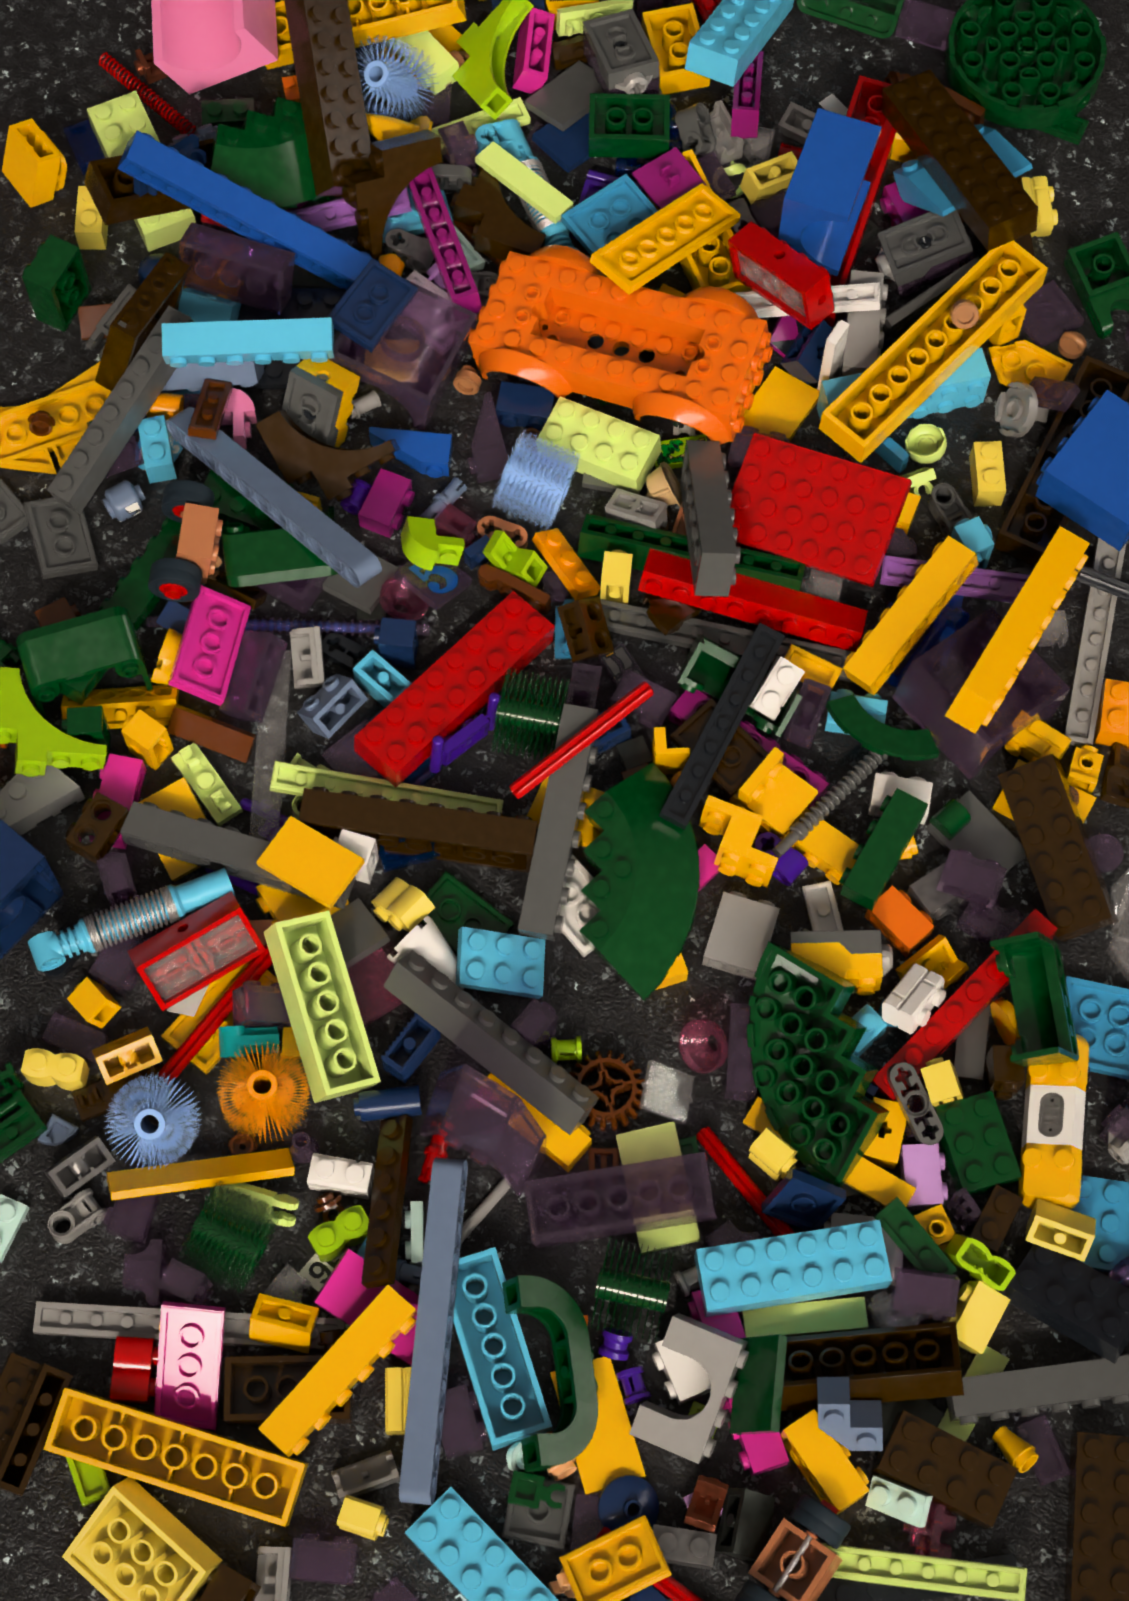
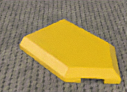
(1026, 360)

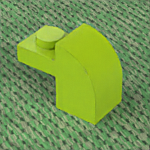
(425, 547)
(516, 561)

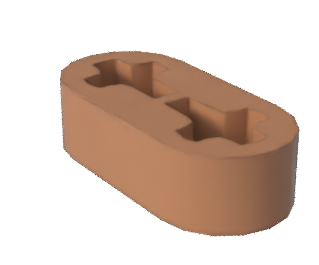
(499, 524)

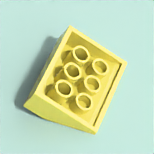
(140, 1549)

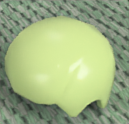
(926, 443)

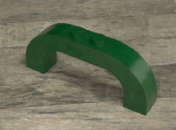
(572, 1365)

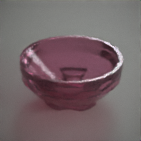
(395, 593)
(695, 1047)

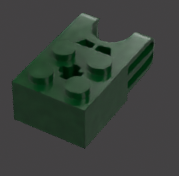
(1100, 279)

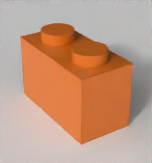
(900, 921)

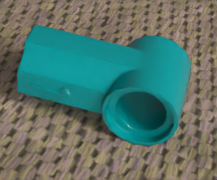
(235, 1037)

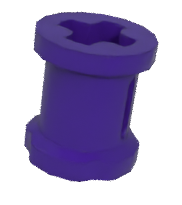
(354, 502)
(640, 1393)

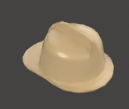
(664, 485)

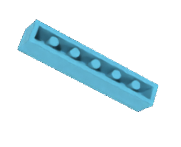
(248, 341)

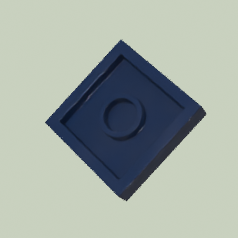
(803, 1200)

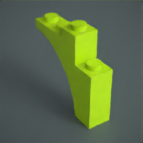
(488, 48)
(35, 738)

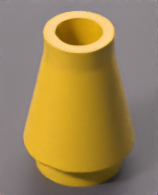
(1015, 1449)

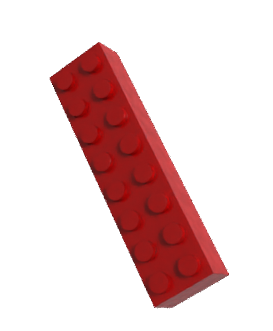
(453, 688)

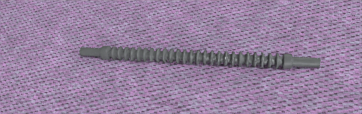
(827, 803)

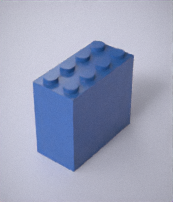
(1092, 472)

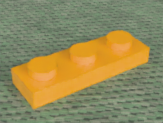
(566, 564)

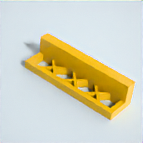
(123, 702)

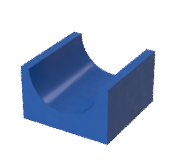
(828, 188)

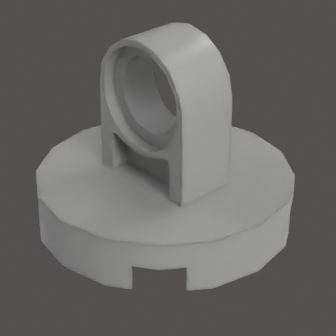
(1018, 410)

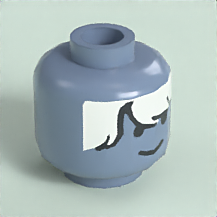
(123, 500)

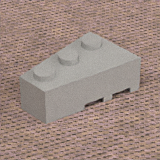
(33, 799)

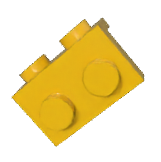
(939, 958)

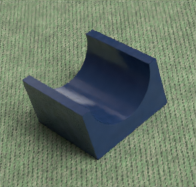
(25, 887)

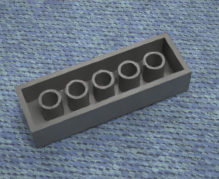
(708, 518)

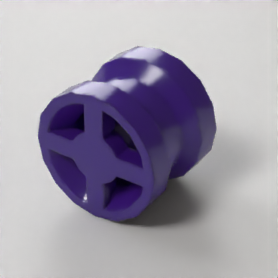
(615, 1344)

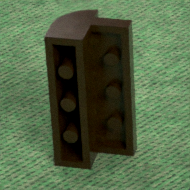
(27, 1409)

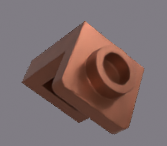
(145, 66)
(706, 1503)

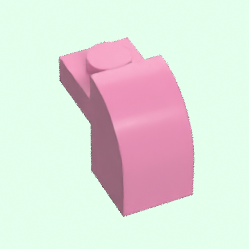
(240, 414)

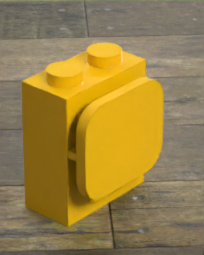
(33, 163)

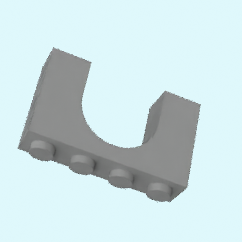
(720, 1357)

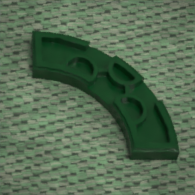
(878, 737)

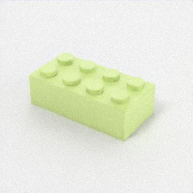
(606, 445)

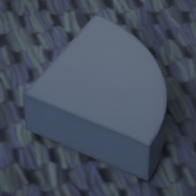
(58, 1131)

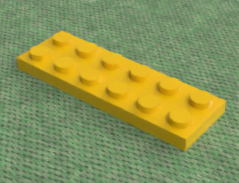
(665, 238)

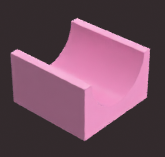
(212, 39)

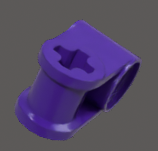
(789, 865)

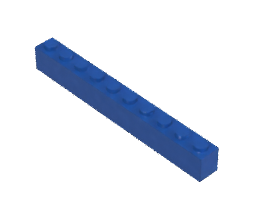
(241, 210)

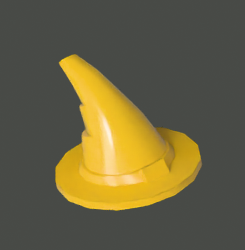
(388, 127)

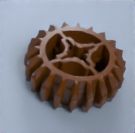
(618, 1087)

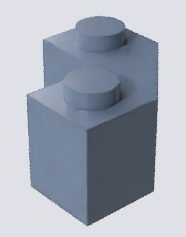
(849, 1422)

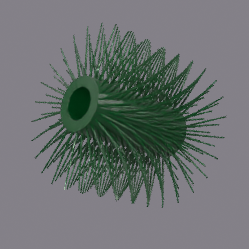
(529, 714)
(229, 1236)
(631, 1289)

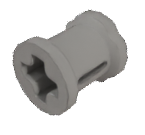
(687, 1280)

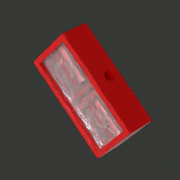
(781, 275)
(196, 951)

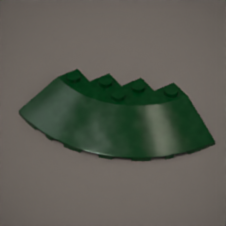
(267, 155)
(643, 882)
(808, 1064)

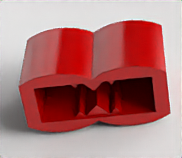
(133, 1370)

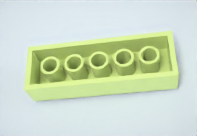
(113, 126)
(321, 1006)

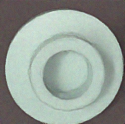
(515, 1457)

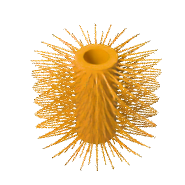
(263, 1104)

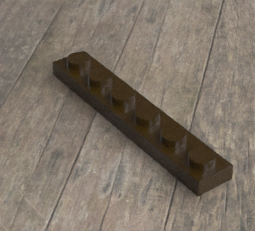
(387, 1202)

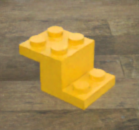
(736, 849)

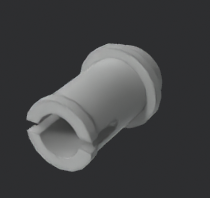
(364, 404)

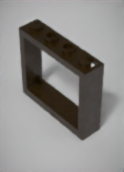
(150, 300)

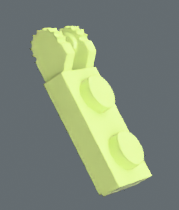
(267, 1196)

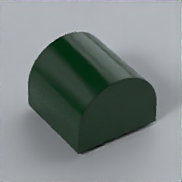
(951, 819)

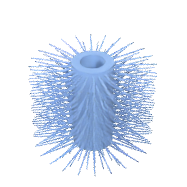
(392, 79)
(535, 480)
(141, 1125)

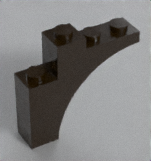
(374, 191)
(494, 223)
(333, 467)

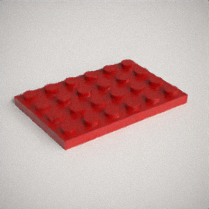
(816, 508)

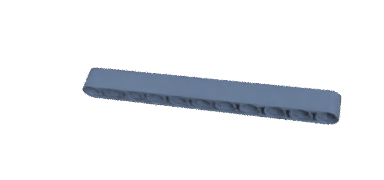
(279, 502)
(433, 1332)

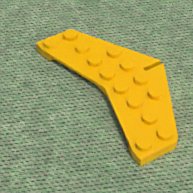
(70, 407)

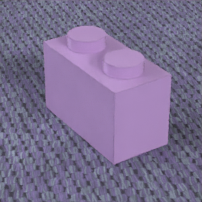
(922, 1169)

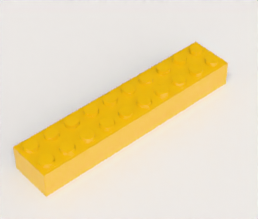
(931, 351)

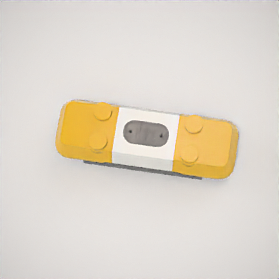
(1055, 1131)

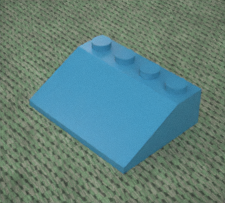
(920, 190)

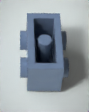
(332, 705)

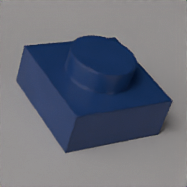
(473, 554)

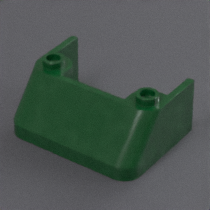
(870, 17)
(268, 556)
(79, 649)
(710, 669)
(1039, 999)

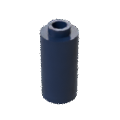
(388, 1103)

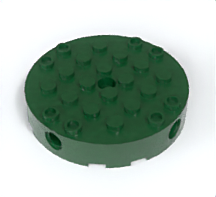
(1026, 59)

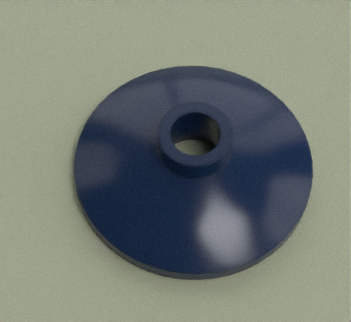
(620, 1494)

